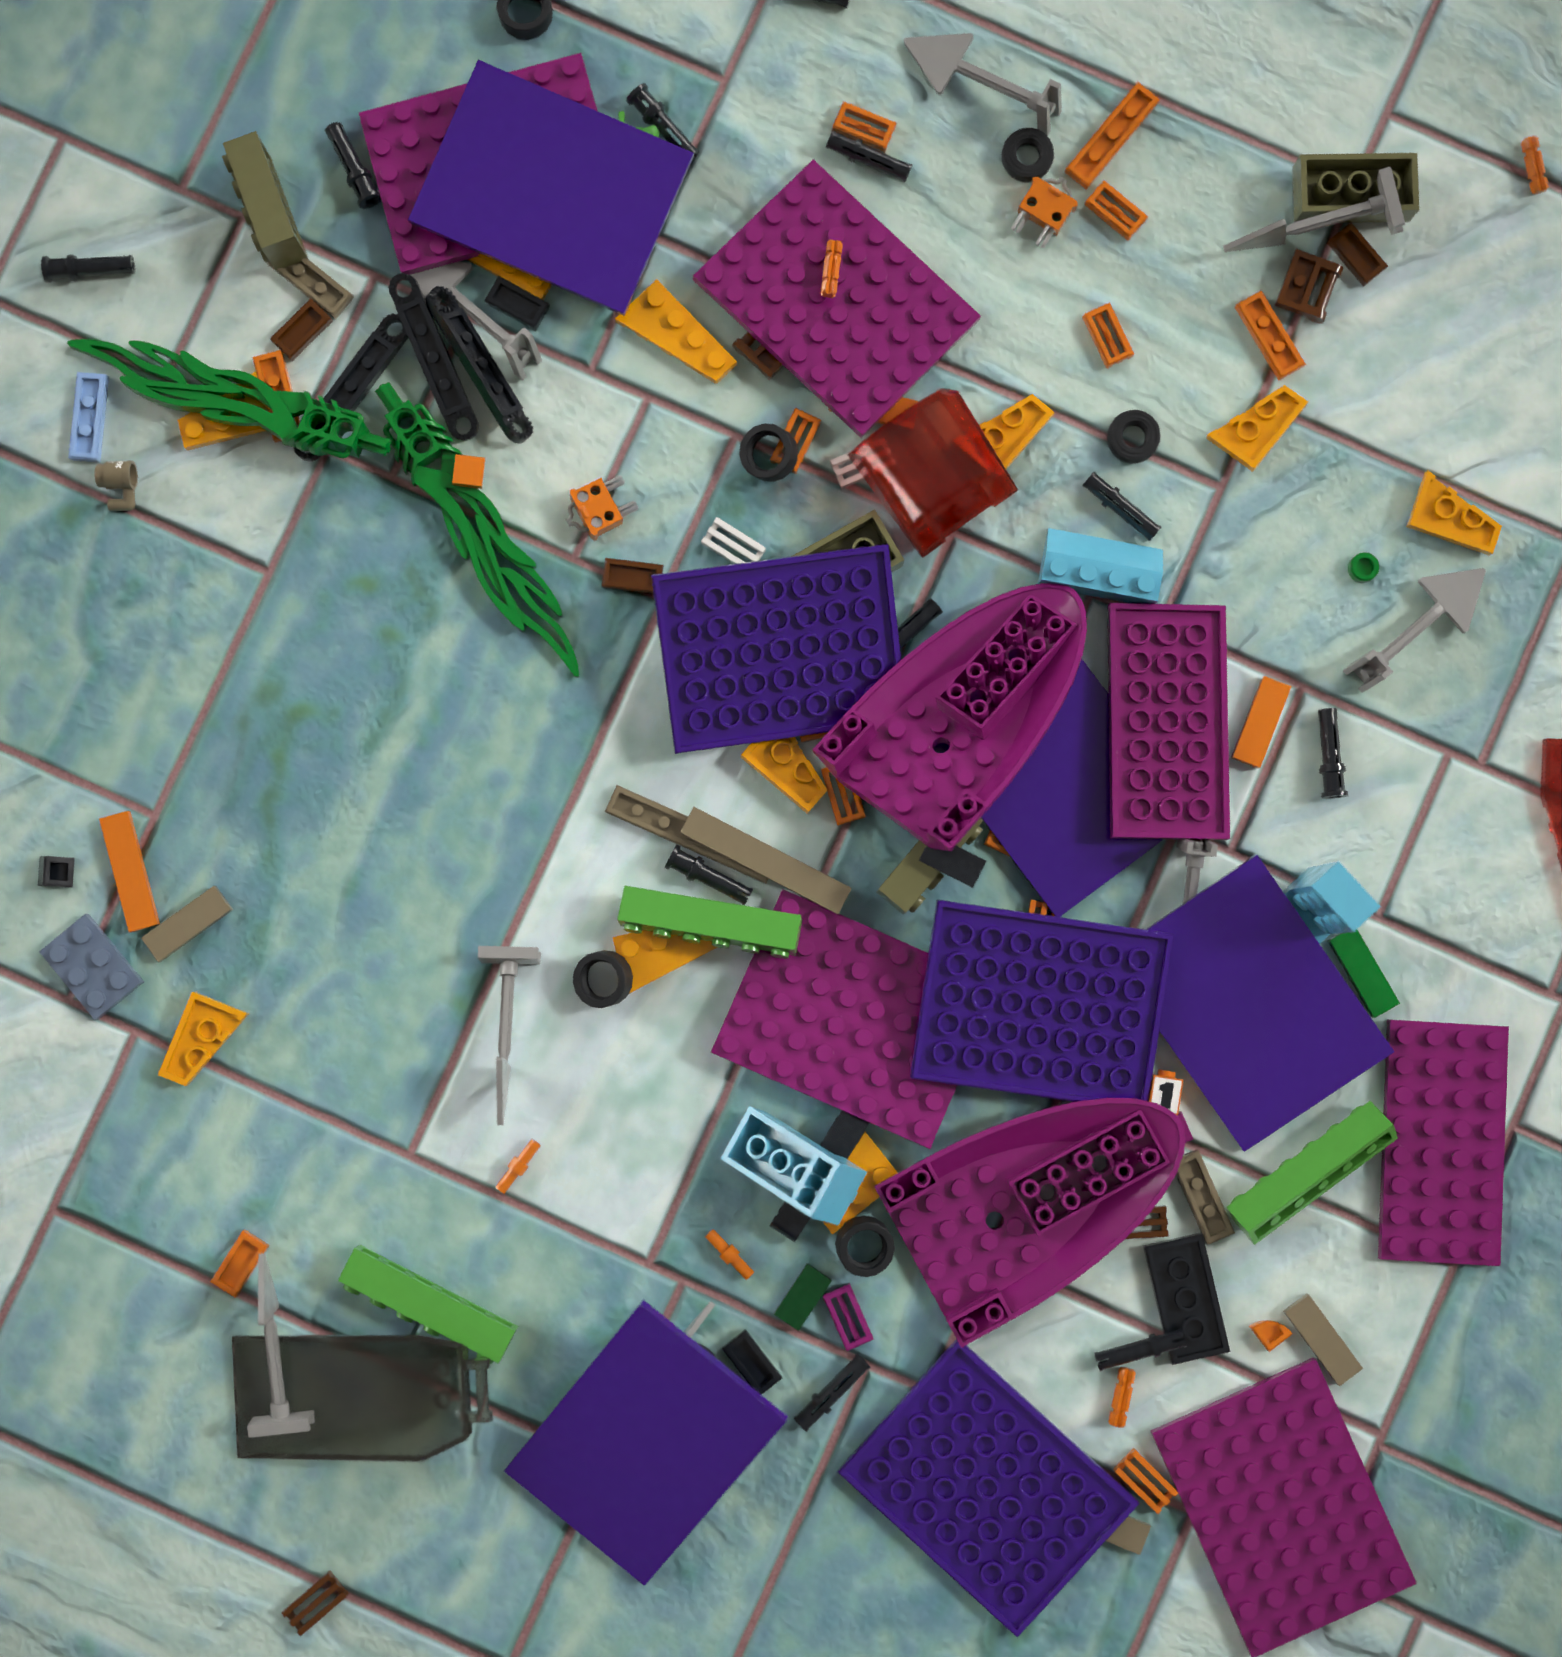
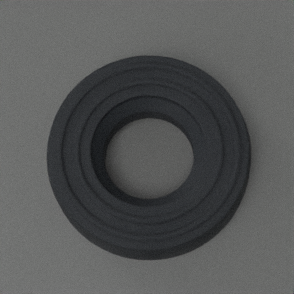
(1031, 137)
(1121, 449)

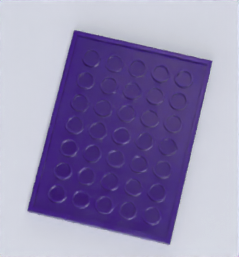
(551, 187)
(773, 644)
(1059, 804)
(1040, 1004)
(1260, 1006)
(645, 1443)
(988, 1487)

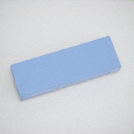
(88, 417)

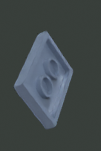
(91, 966)

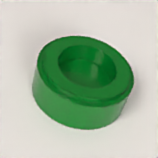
(1363, 567)

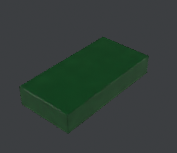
(802, 1297)

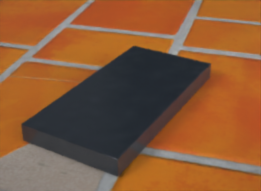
(1187, 1296)

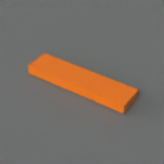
(1112, 135)
(129, 871)

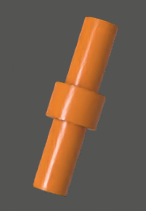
(518, 1166)
(729, 1254)

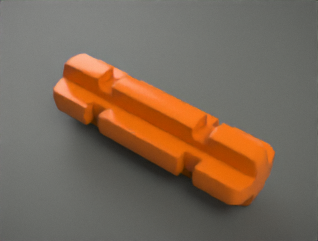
(1534, 164)
(831, 268)
(1122, 1397)

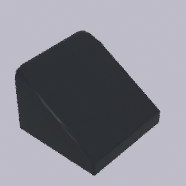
(56, 871)

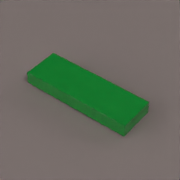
(1364, 972)

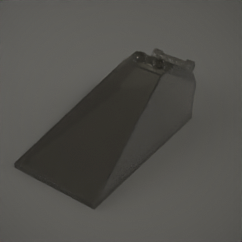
(367, 1393)

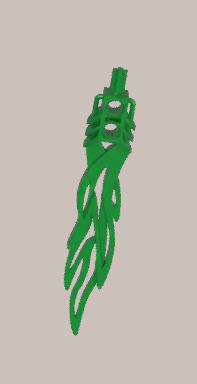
(218, 394)
(436, 484)

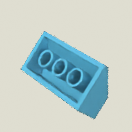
(1102, 567)

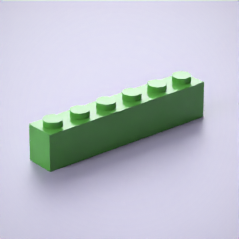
(710, 921)
(1312, 1172)
(426, 1303)

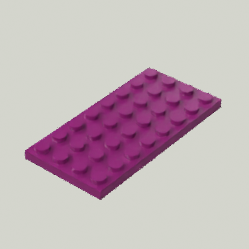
(1168, 721)
(1448, 1163)

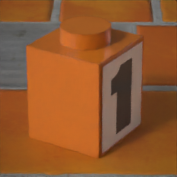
(1166, 1090)

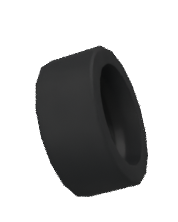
(529, 30)
(747, 448)
(581, 983)
(877, 1264)

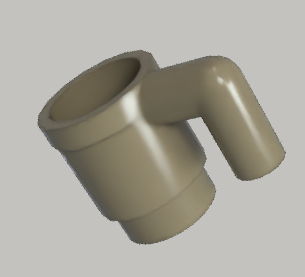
(116, 476)

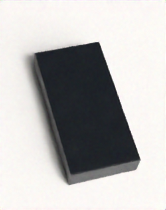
(517, 303)
(955, 863)
(752, 1362)

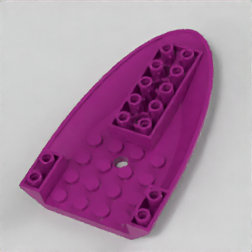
(980, 687)
(1042, 1245)

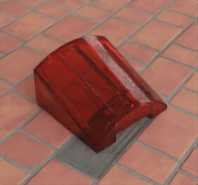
(933, 469)

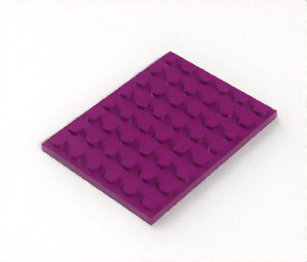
(405, 142)
(867, 341)
(838, 1022)
(1283, 1507)

